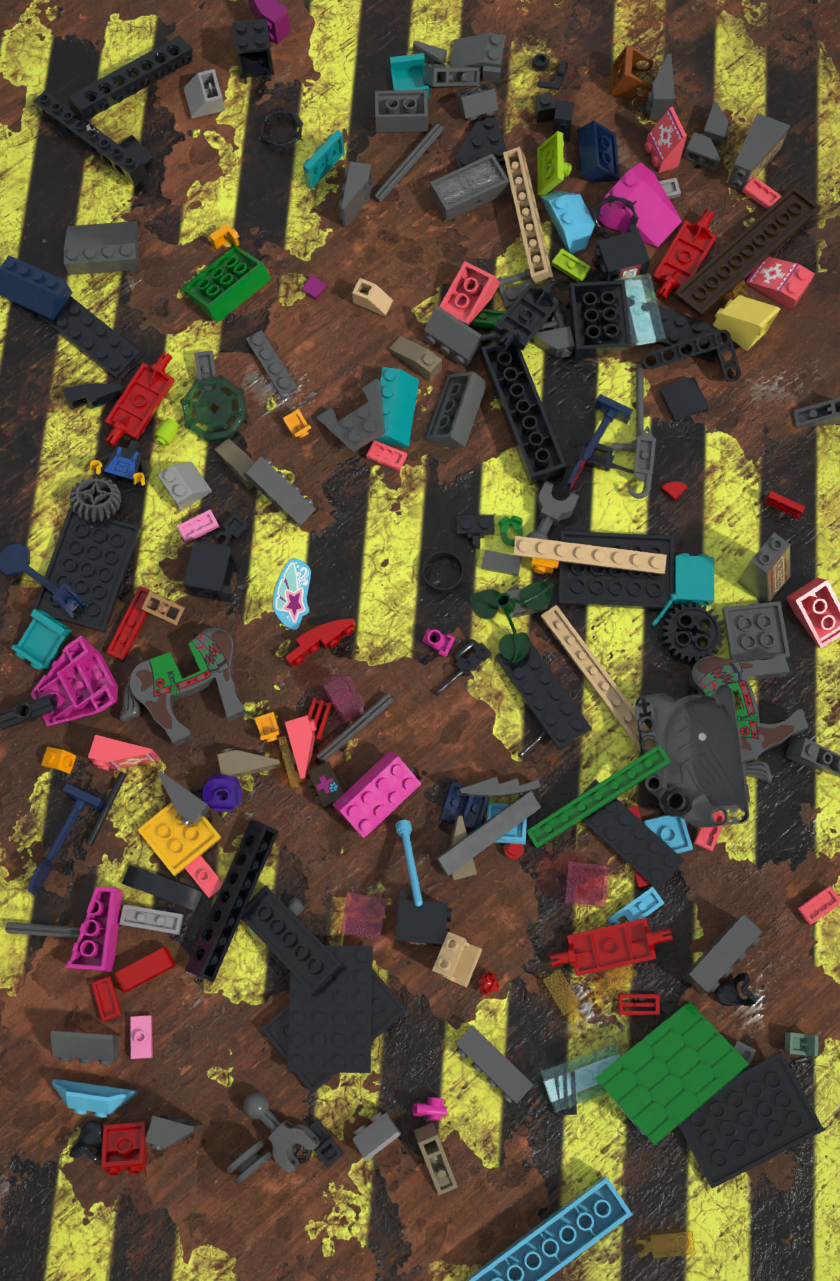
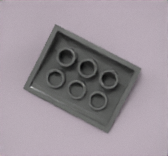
(102, 248)

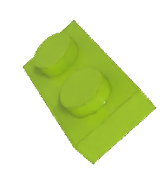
(571, 266)

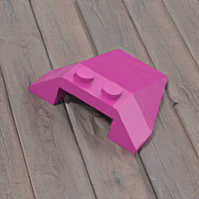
(653, 207)
(78, 683)

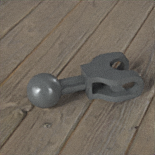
(552, 510)
(284, 1134)

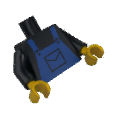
(123, 465)

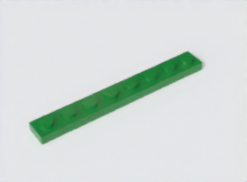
(598, 796)

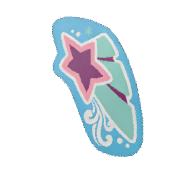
(291, 593)

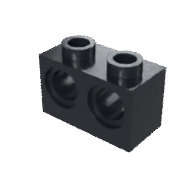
(563, 118)

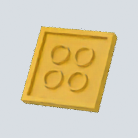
(175, 841)

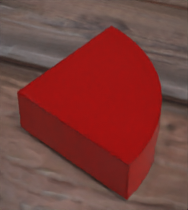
(674, 489)

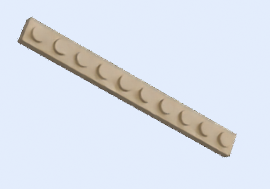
(595, 674)

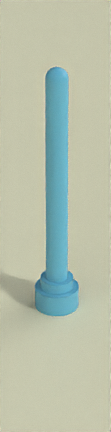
(404, 830)

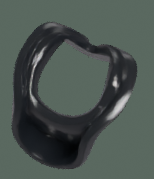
(728, 994)
(90, 1135)

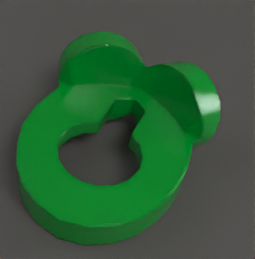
(504, 523)

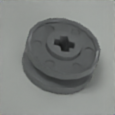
(249, 1162)

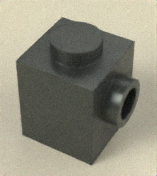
(544, 107)

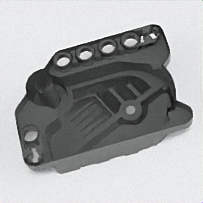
(705, 754)

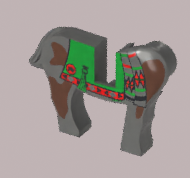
(160, 682)
(756, 737)

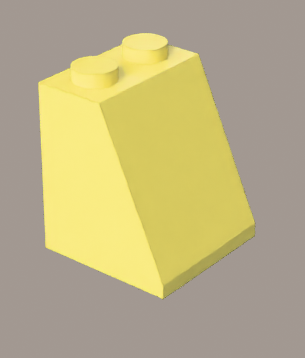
(746, 320)

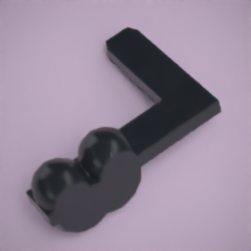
(562, 68)

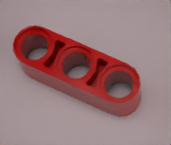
(144, 969)

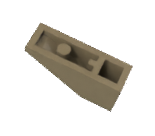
(417, 357)
(236, 459)
(242, 763)
(459, 833)
(435, 1158)

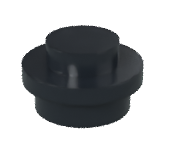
(540, 62)

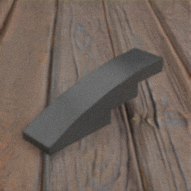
(492, 788)

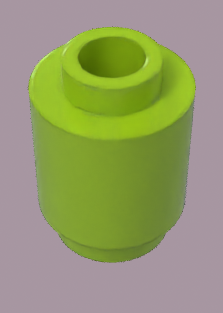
(166, 432)

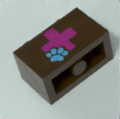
(326, 785)

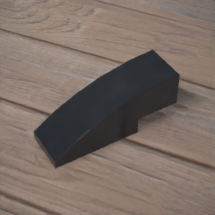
(92, 394)

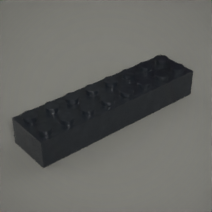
(523, 413)

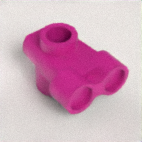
(443, 642)
(433, 1109)

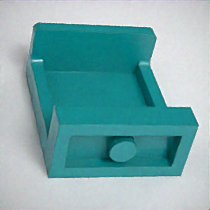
(408, 72)
(694, 579)
(42, 640)

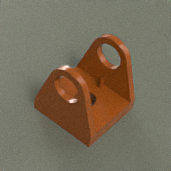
(622, 81)

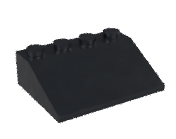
(599, 318)

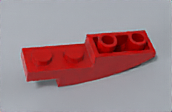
(325, 634)

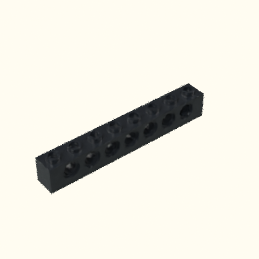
(130, 78)
(90, 138)
(231, 901)

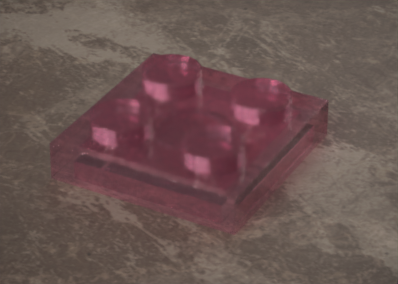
(363, 916)

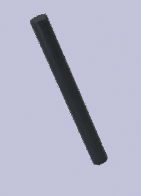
(106, 808)

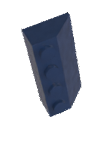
(33, 287)

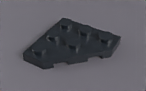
(482, 141)

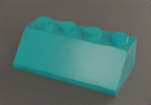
(398, 402)

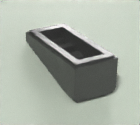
(432, 54)

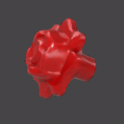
(488, 983)

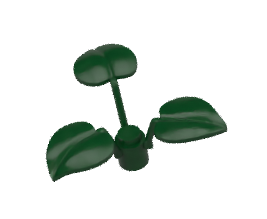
(487, 602)

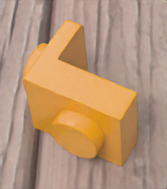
(223, 235)
(296, 424)
(543, 566)
(268, 727)
(58, 760)

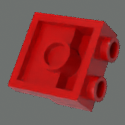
(124, 1148)

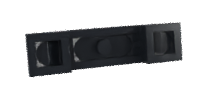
(162, 888)

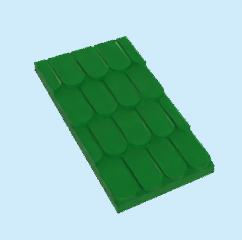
(671, 1073)

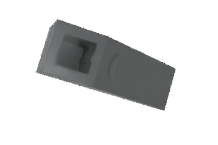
(813, 756)

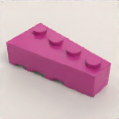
(99, 932)

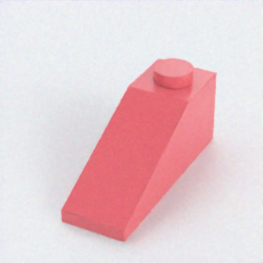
(302, 741)

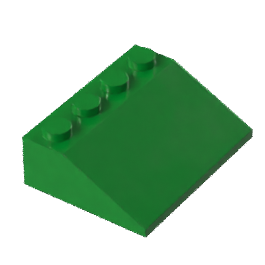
(227, 283)

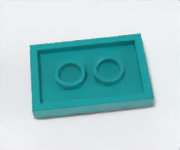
(323, 159)

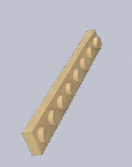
(589, 555)

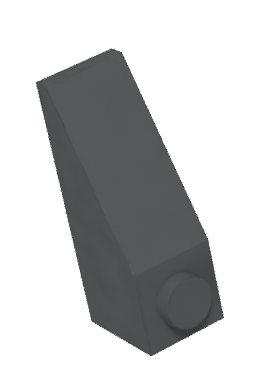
(451, 75)
(818, 414)
(186, 804)

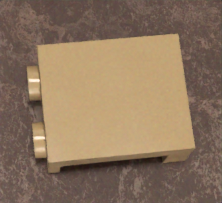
(457, 959)

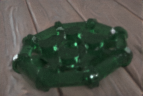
(217, 398)

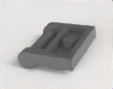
(511, 294)

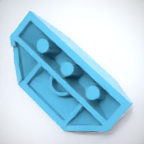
(570, 219)
(92, 1097)

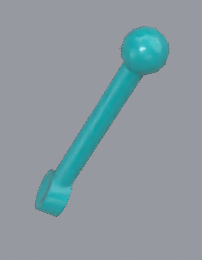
(673, 597)

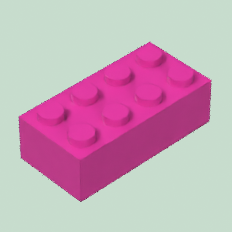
(377, 794)

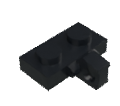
(475, 527)

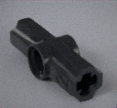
(36, 709)

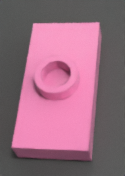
(198, 526)
(141, 1037)

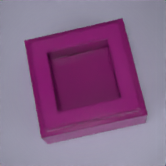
(314, 287)

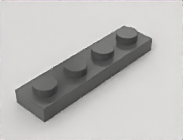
(271, 364)

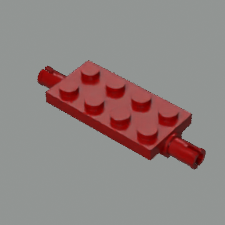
(685, 254)
(140, 400)
(611, 947)

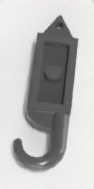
(644, 462)

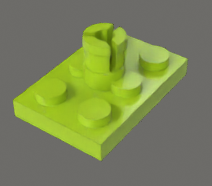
(551, 164)

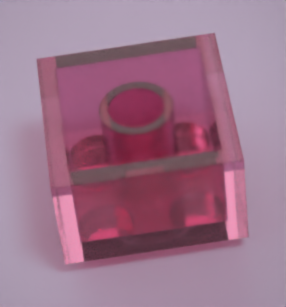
(343, 697)
(586, 885)

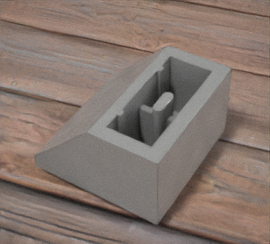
(204, 94)

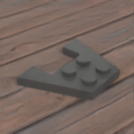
(363, 423)

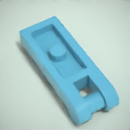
(638, 908)

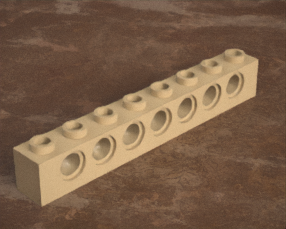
(528, 216)

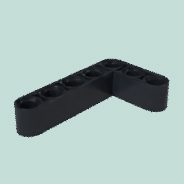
(695, 350)

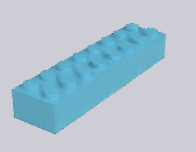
(559, 1237)

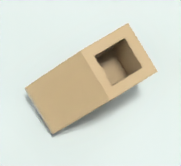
(371, 297)

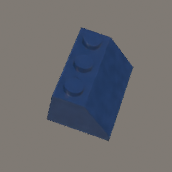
(598, 153)

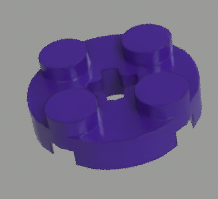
(225, 783)

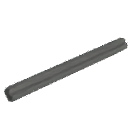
(408, 162)

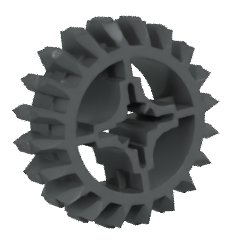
(95, 499)

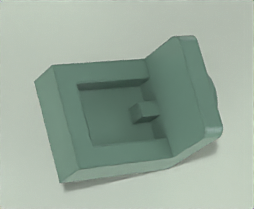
(801, 1044)

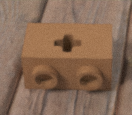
(163, 607)

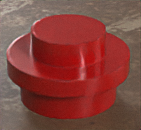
(513, 851)

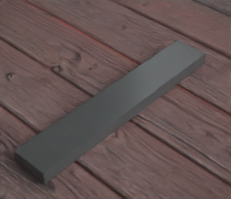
(488, 833)

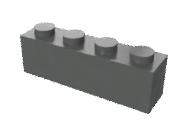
(279, 491)
(494, 1065)

